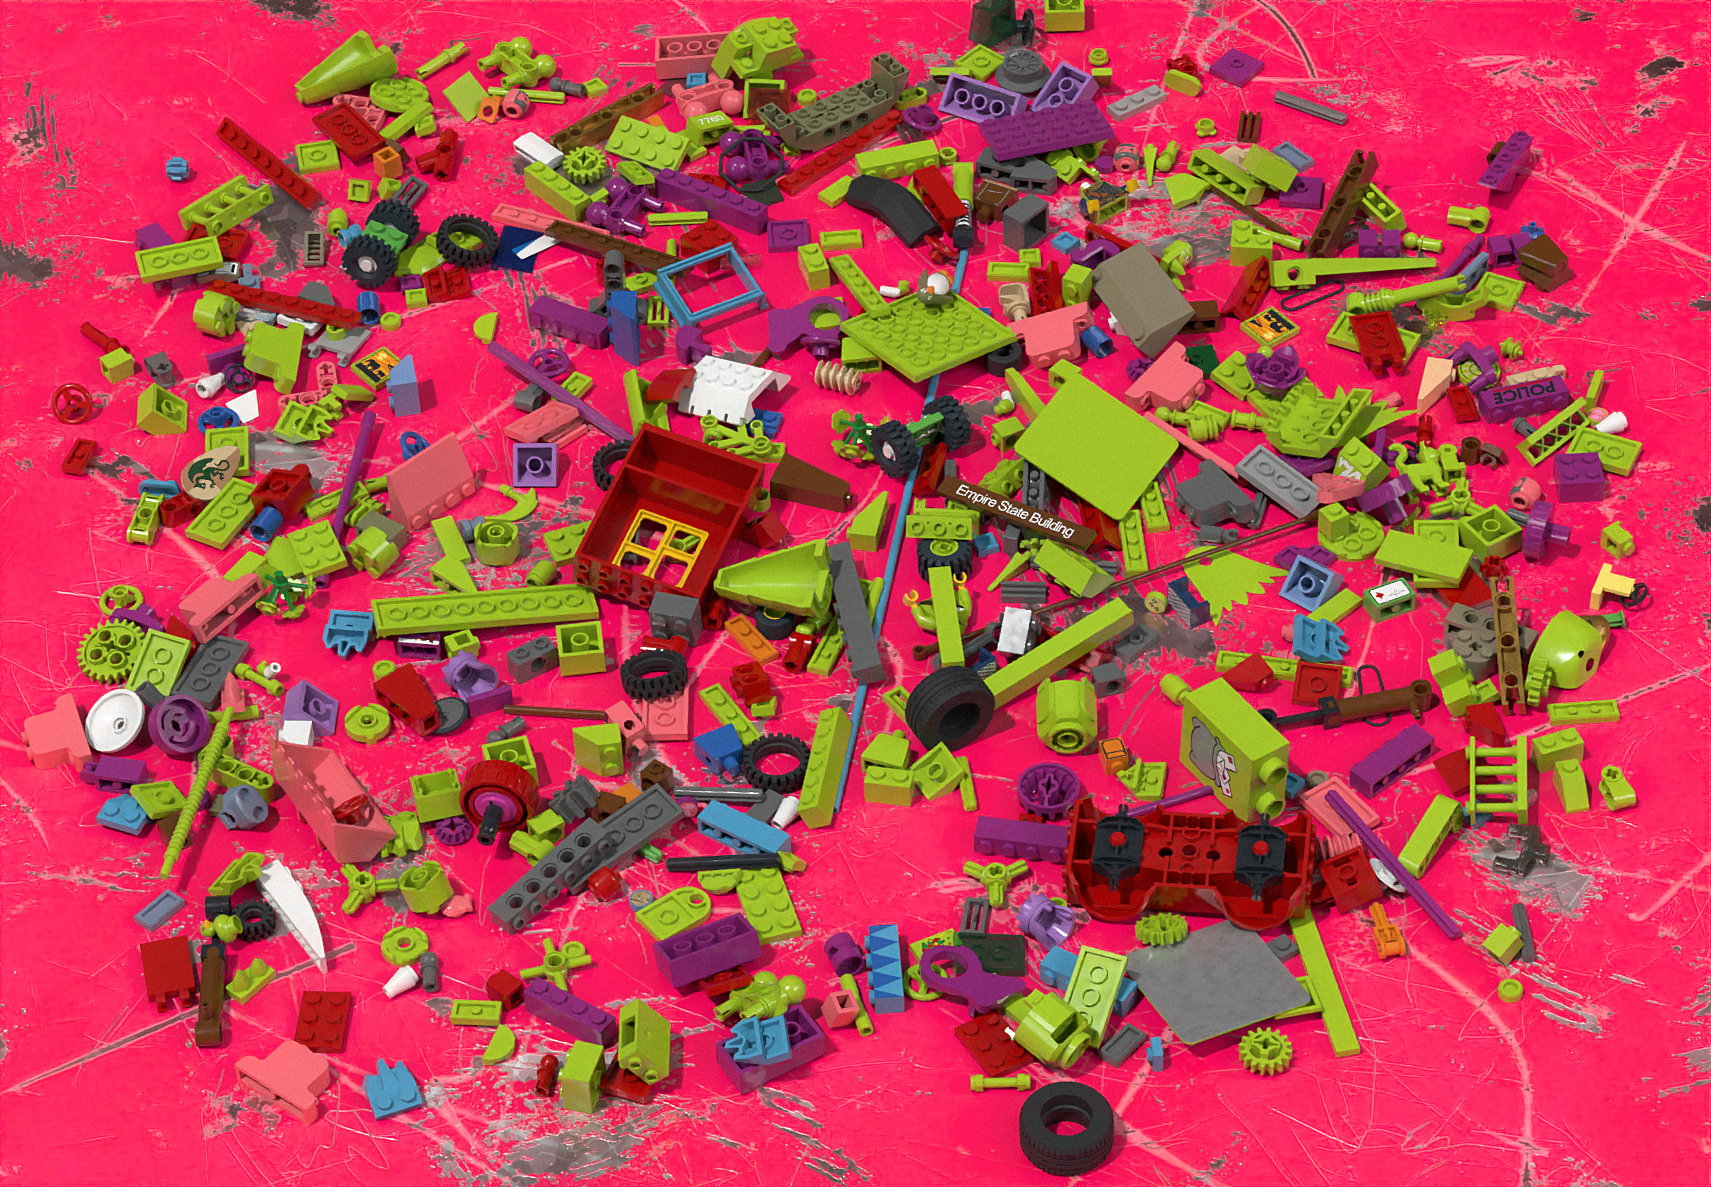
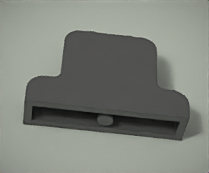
(1213, 497)

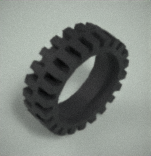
(461, 255)
(606, 456)
(651, 662)
(772, 745)

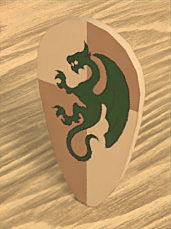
(210, 472)

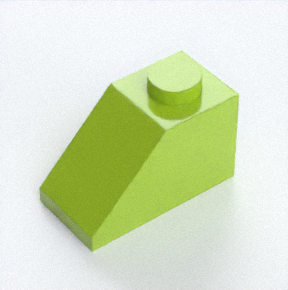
(1571, 786)

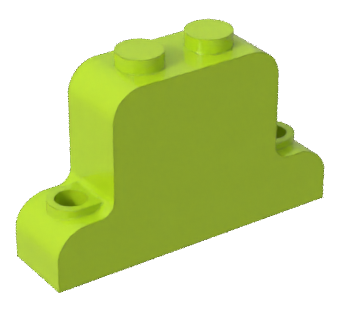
(274, 353)

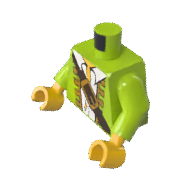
(924, 612)

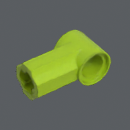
(1474, 219)
(530, 847)

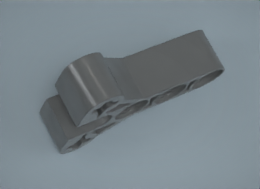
(615, 281)

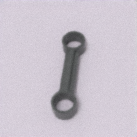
(972, 647)

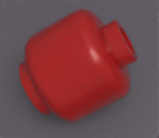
(604, 883)

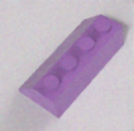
(979, 100)

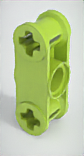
(146, 519)

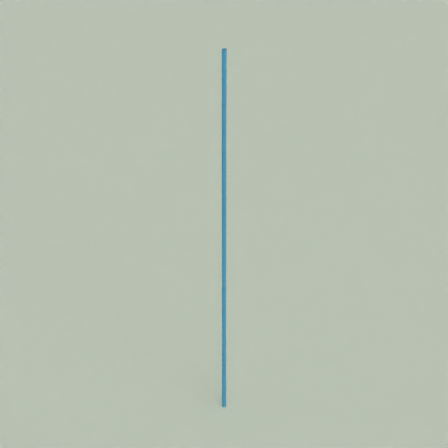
(892, 559)

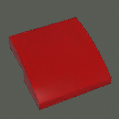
(447, 285)
(668, 386)
(1456, 771)

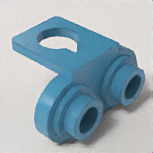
(154, 487)

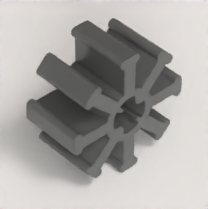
(574, 798)

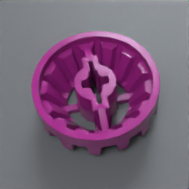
(1048, 781)

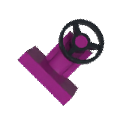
(231, 364)
(1390, 456)

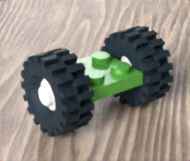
(374, 252)
(898, 444)

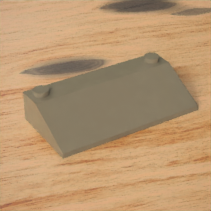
(1142, 298)

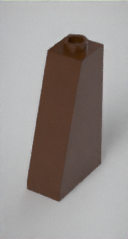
(808, 485)

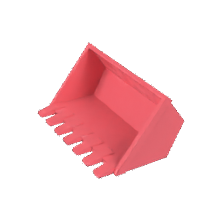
(319, 784)

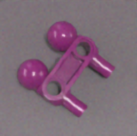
(755, 160)
(626, 206)

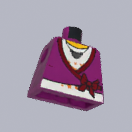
(421, 646)

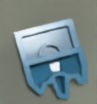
(348, 631)
(1317, 640)
(124, 814)
(760, 1041)
(391, 1090)

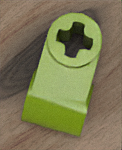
(1616, 789)

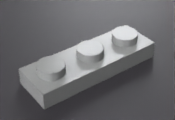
(1136, 103)

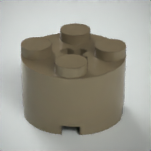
(1478, 652)

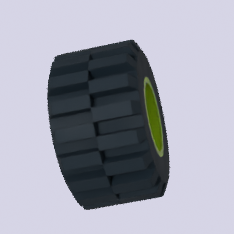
(943, 553)

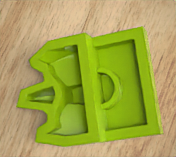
(303, 424)
(407, 834)
(238, 874)

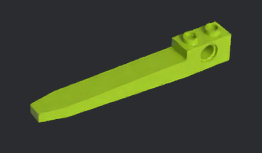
(1309, 267)
(1024, 395)

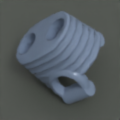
(245, 806)

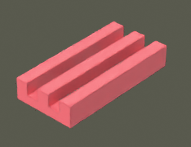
(562, 432)

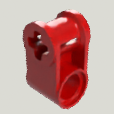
(1183, 64)
(177, 509)

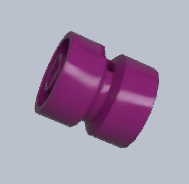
(844, 954)

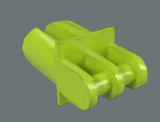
(362, 509)

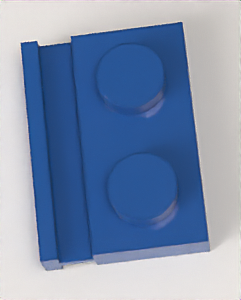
(770, 420)

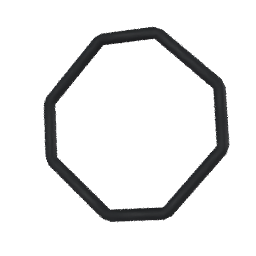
(764, 185)

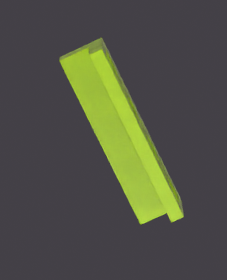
(1545, 430)

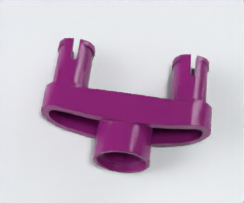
(1482, 359)
(142, 617)

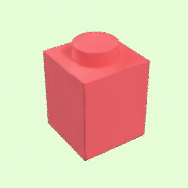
(840, 1008)

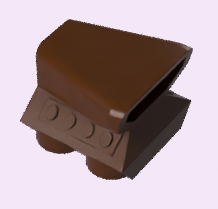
(1543, 264)

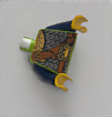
(1104, 199)

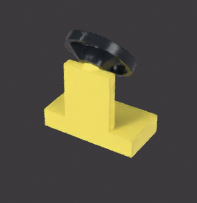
(1616, 584)

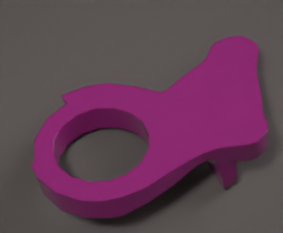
(791, 323)
(981, 989)

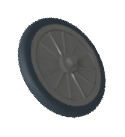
(452, 714)

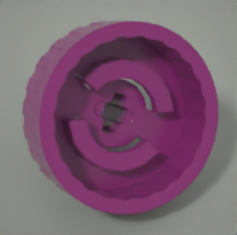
(1387, 497)
(1542, 530)
(167, 728)

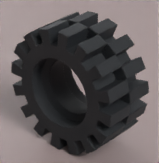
(255, 910)

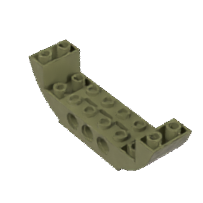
(841, 112)

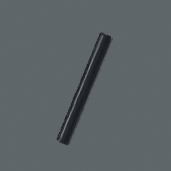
(723, 862)

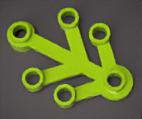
(759, 445)

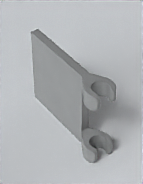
(345, 348)

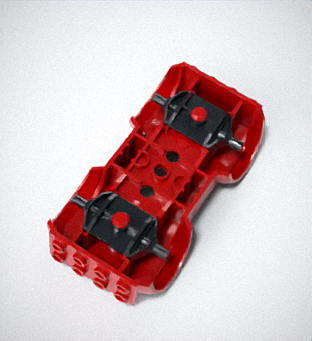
(1255, 882)

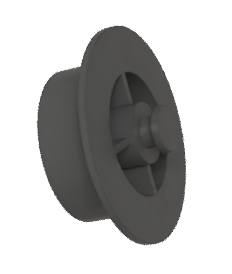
(1022, 72)

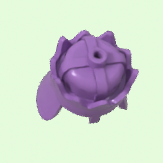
(469, 675)
(1046, 920)

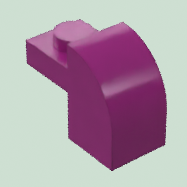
(691, 345)

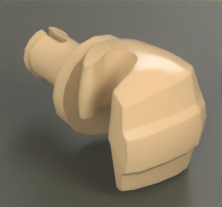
(1014, 301)

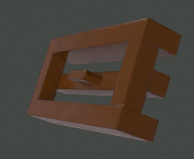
(1247, 139)

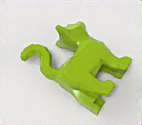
(1421, 474)

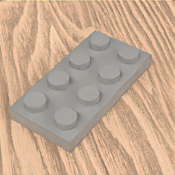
(1279, 481)

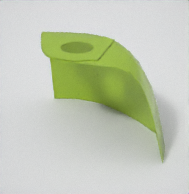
(1561, 644)

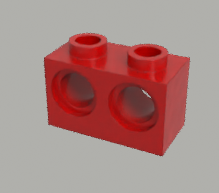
(751, 683)

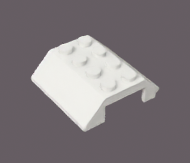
(727, 389)

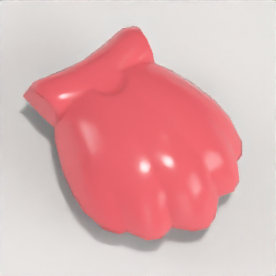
(457, 905)

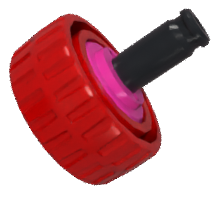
(498, 798)

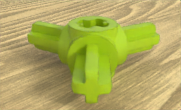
(1458, 503)
(995, 877)
(363, 887)

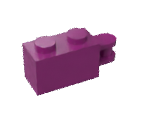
(115, 774)

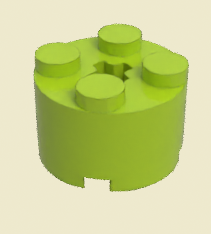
(216, 314)
(497, 541)
(373, 552)
(425, 887)

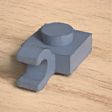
(248, 279)

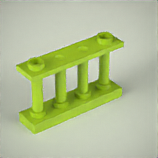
(226, 206)
(1519, 788)

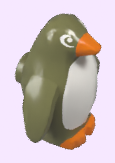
(934, 288)

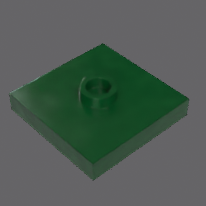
(1203, 358)

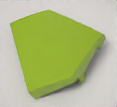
(1185, 189)
(1145, 780)

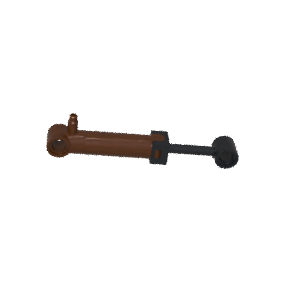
(1331, 712)
(214, 965)

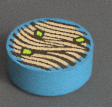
(640, 899)

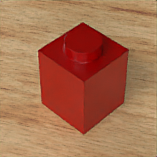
(505, 988)

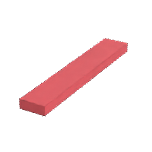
(532, 220)
(1196, 449)

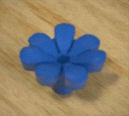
(1533, 230)

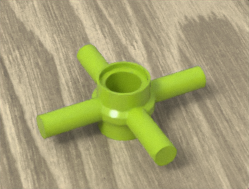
(555, 966)

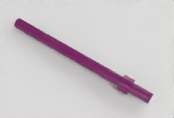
(1469, 250)
(1170, 801)

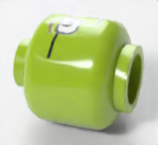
(1183, 247)

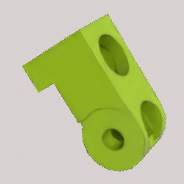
(1448, 462)

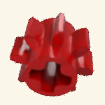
(1493, 567)

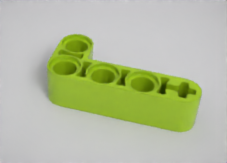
(232, 773)
(1440, 818)

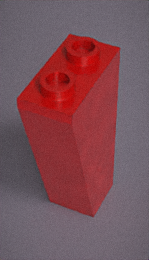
(408, 699)

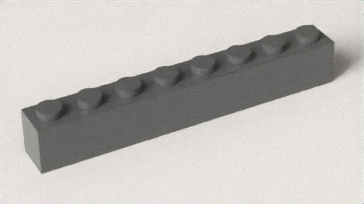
(854, 617)

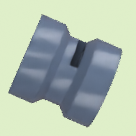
(468, 527)

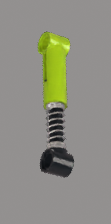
(963, 186)

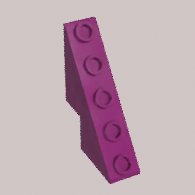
(1508, 162)

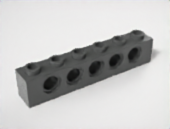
(1035, 492)
(550, 876)

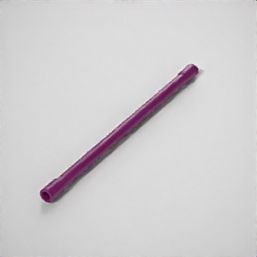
(365, 429)

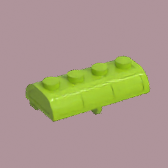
(640, 411)

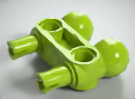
(515, 61)
(763, 997)

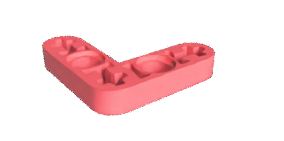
(369, 111)
(313, 395)
(1336, 487)

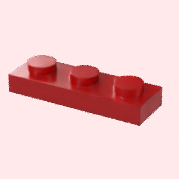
(930, 469)

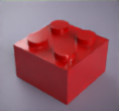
(704, 238)

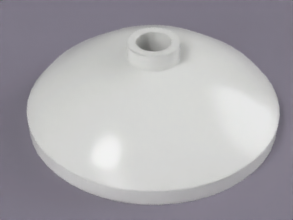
(114, 721)

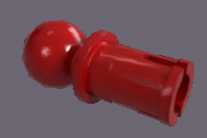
(1425, 431)
(546, 1073)

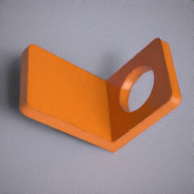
(495, 103)

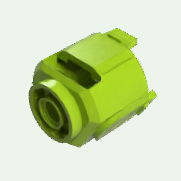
(1066, 714)
(1052, 1030)

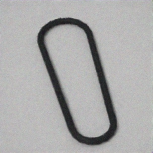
(1382, 689)

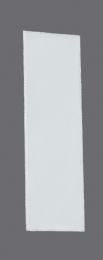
(538, 245)

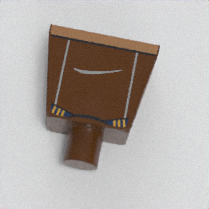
(993, 200)

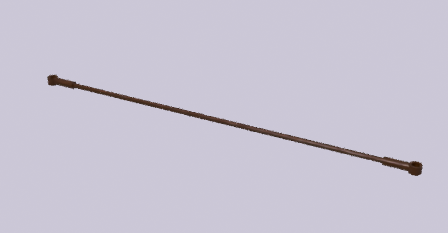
(920, 651)

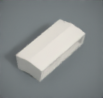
(535, 149)

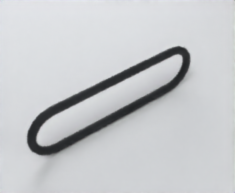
(1309, 289)

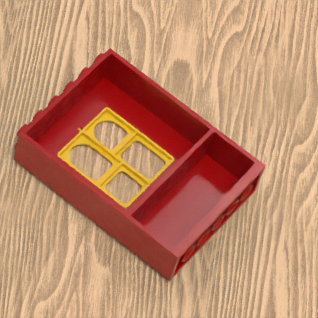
(679, 486)

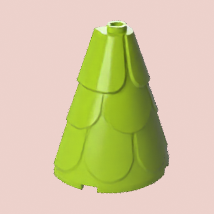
(347, 69)
(784, 580)

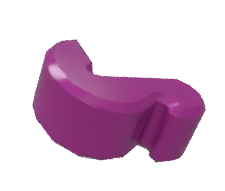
(1094, 253)

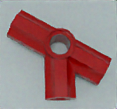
(442, 158)

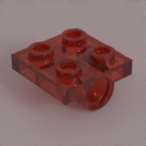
(762, 96)

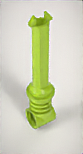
(1386, 299)

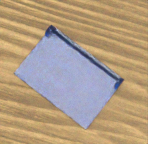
(512, 242)

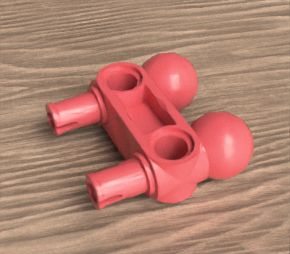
(708, 97)

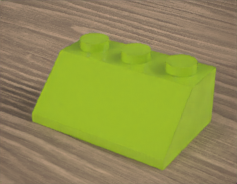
(1072, 569)

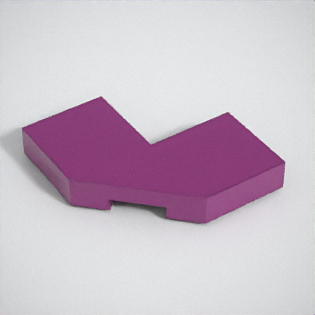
(1316, 552)

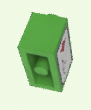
(1389, 600)

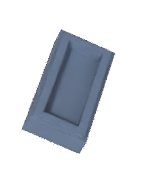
(1294, 156)
(159, 910)

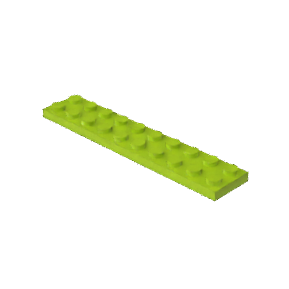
(483, 609)

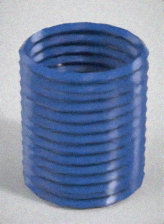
(369, 307)
(1096, 341)
(266, 524)

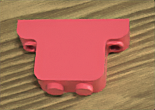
(1053, 334)
(1167, 383)
(219, 603)
(57, 737)
(288, 1078)

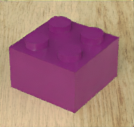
(1578, 477)

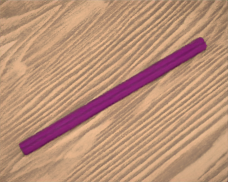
(559, 392)
(1392, 864)

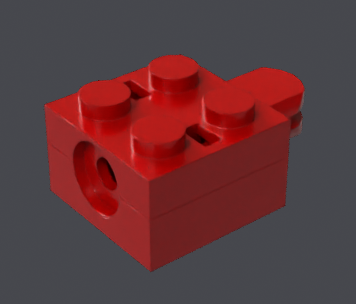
(284, 491)
(1346, 881)

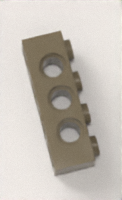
(1467, 618)

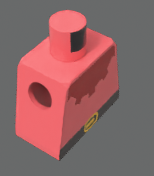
(630, 728)

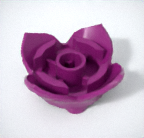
(1277, 373)

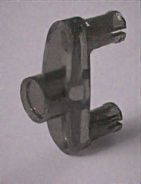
(1532, 852)

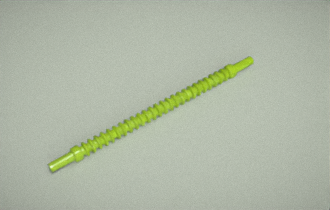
(197, 791)

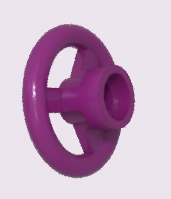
(922, 114)
(821, 345)
(550, 366)

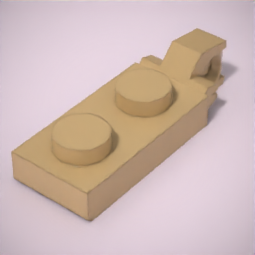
(1536, 374)

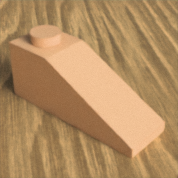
(1435, 381)

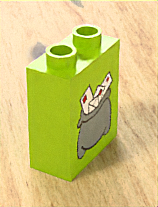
(1234, 751)

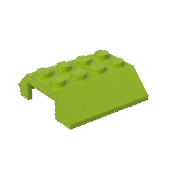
(1310, 423)

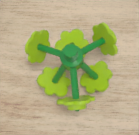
(860, 432)
(286, 587)

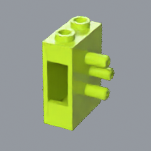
(644, 1042)

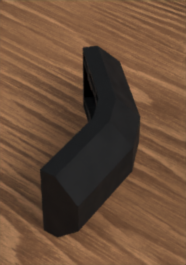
(895, 205)

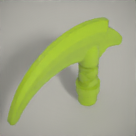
(525, 504)

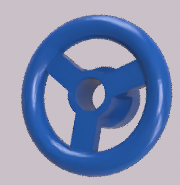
(217, 417)
(410, 450)

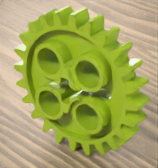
(110, 651)

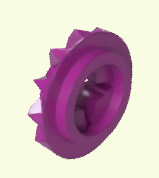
(1133, 369)
(446, 836)

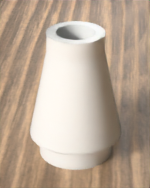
(210, 385)
(1612, 424)
(786, 812)
(401, 981)

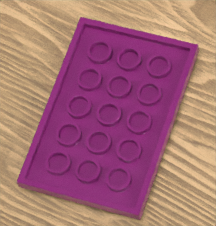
(1045, 130)

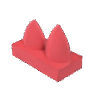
(232, 695)

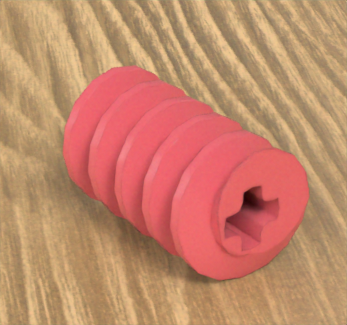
(1329, 849)

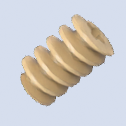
(837, 378)

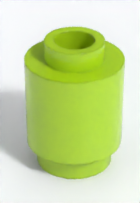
(336, 221)
(541, 574)
(1174, 688)

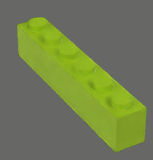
(825, 767)

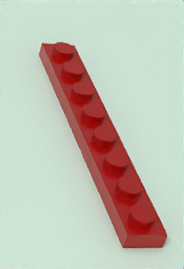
(840, 153)
(269, 164)
(288, 305)

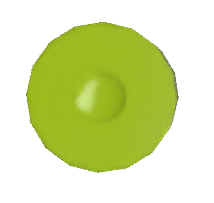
(1202, 428)

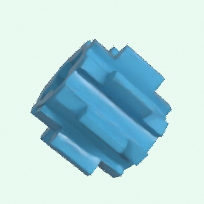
(177, 168)

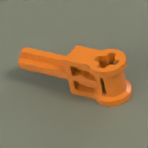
(1386, 935)

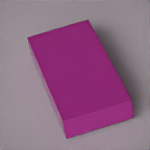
(489, 701)

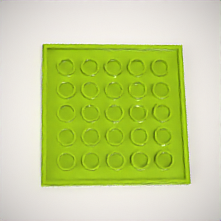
(928, 338)

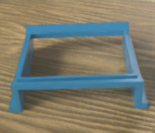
(678, 307)

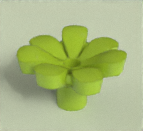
(1033, 546)

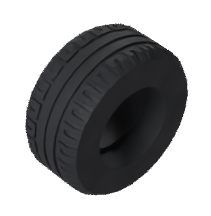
(950, 708)
(1066, 1153)

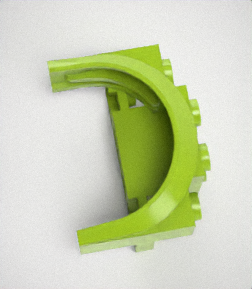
(769, 44)

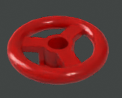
(940, 249)
(88, 404)
(350, 809)

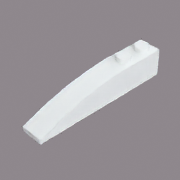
(292, 908)

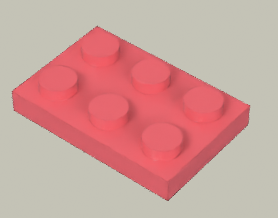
(541, 422)
(666, 717)
(1317, 805)

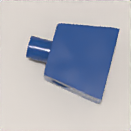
(720, 750)

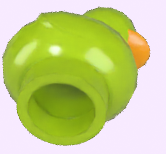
(225, 926)

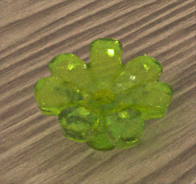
(1434, 319)
(1409, 521)

